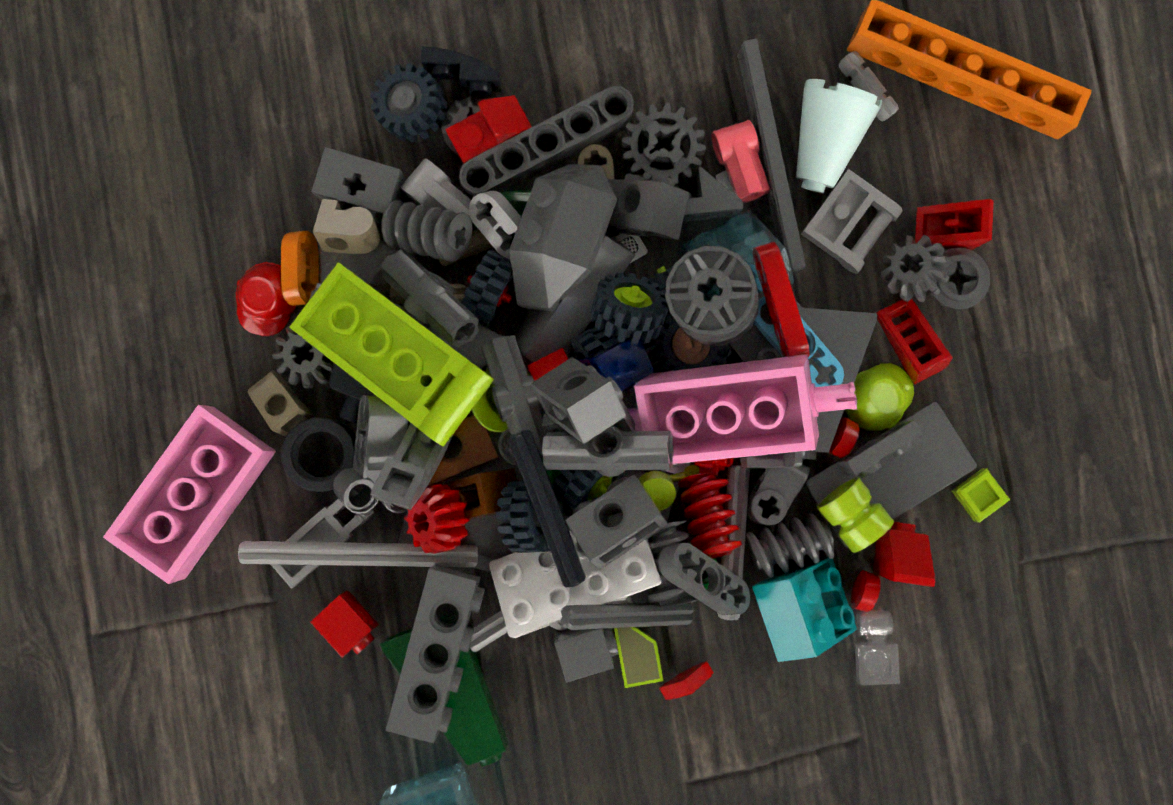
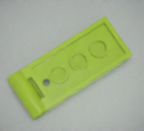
(391, 354)

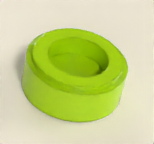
(659, 487)

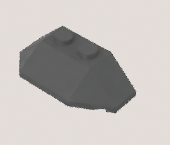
(560, 234)

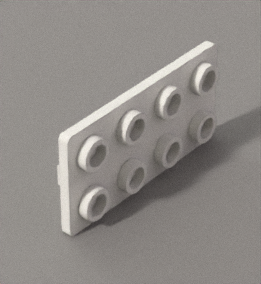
(534, 594)

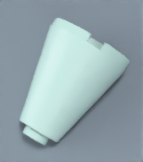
(831, 131)

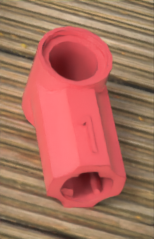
(738, 151)

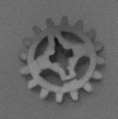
(654, 133)

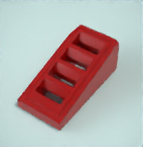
(901, 346)

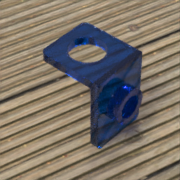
(623, 363)

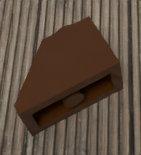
(482, 491)

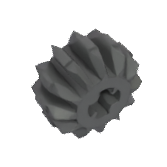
(925, 256)
(293, 364)

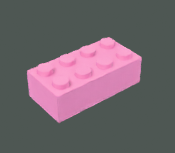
(189, 494)

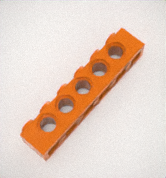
(968, 70)

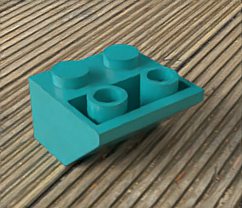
(805, 610)

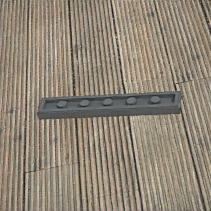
(770, 152)

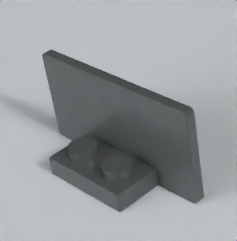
(901, 463)

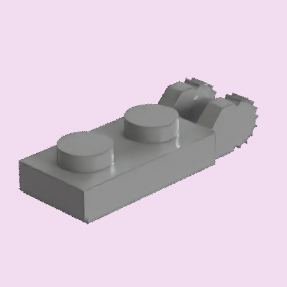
(321, 528)

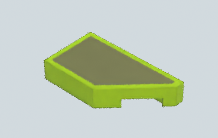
(638, 657)

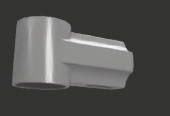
(433, 188)

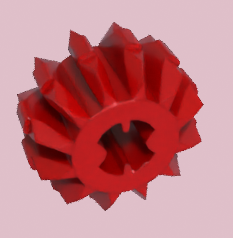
(437, 520)

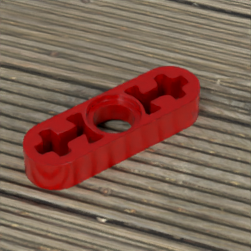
(780, 300)

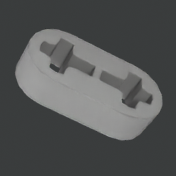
(500, 225)

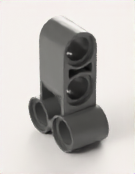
(377, 438)

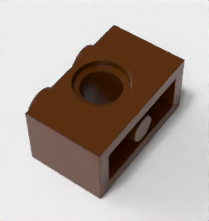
(475, 453)

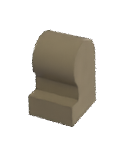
(345, 230)
(278, 403)

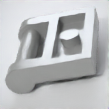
(841, 214)

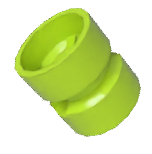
(859, 520)

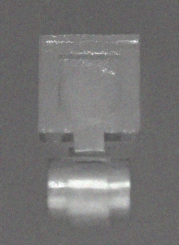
(876, 660)

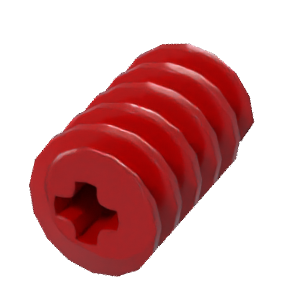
(708, 514)

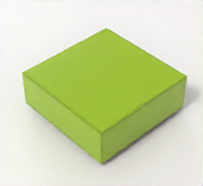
(980, 495)

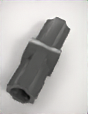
(430, 298)
(513, 388)
(632, 451)

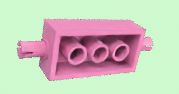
(738, 408)

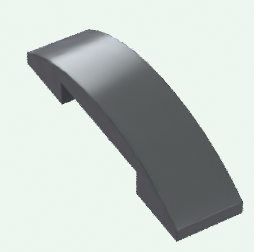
(410, 471)

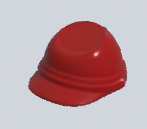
(261, 301)

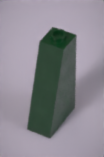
(474, 723)

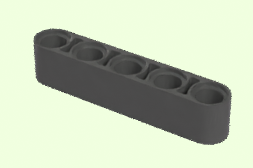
(557, 128)

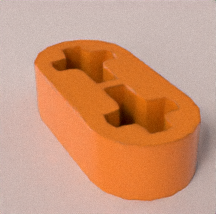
(299, 266)

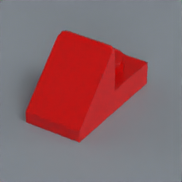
(492, 125)

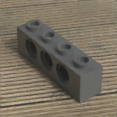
(409, 713)

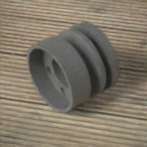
(726, 315)

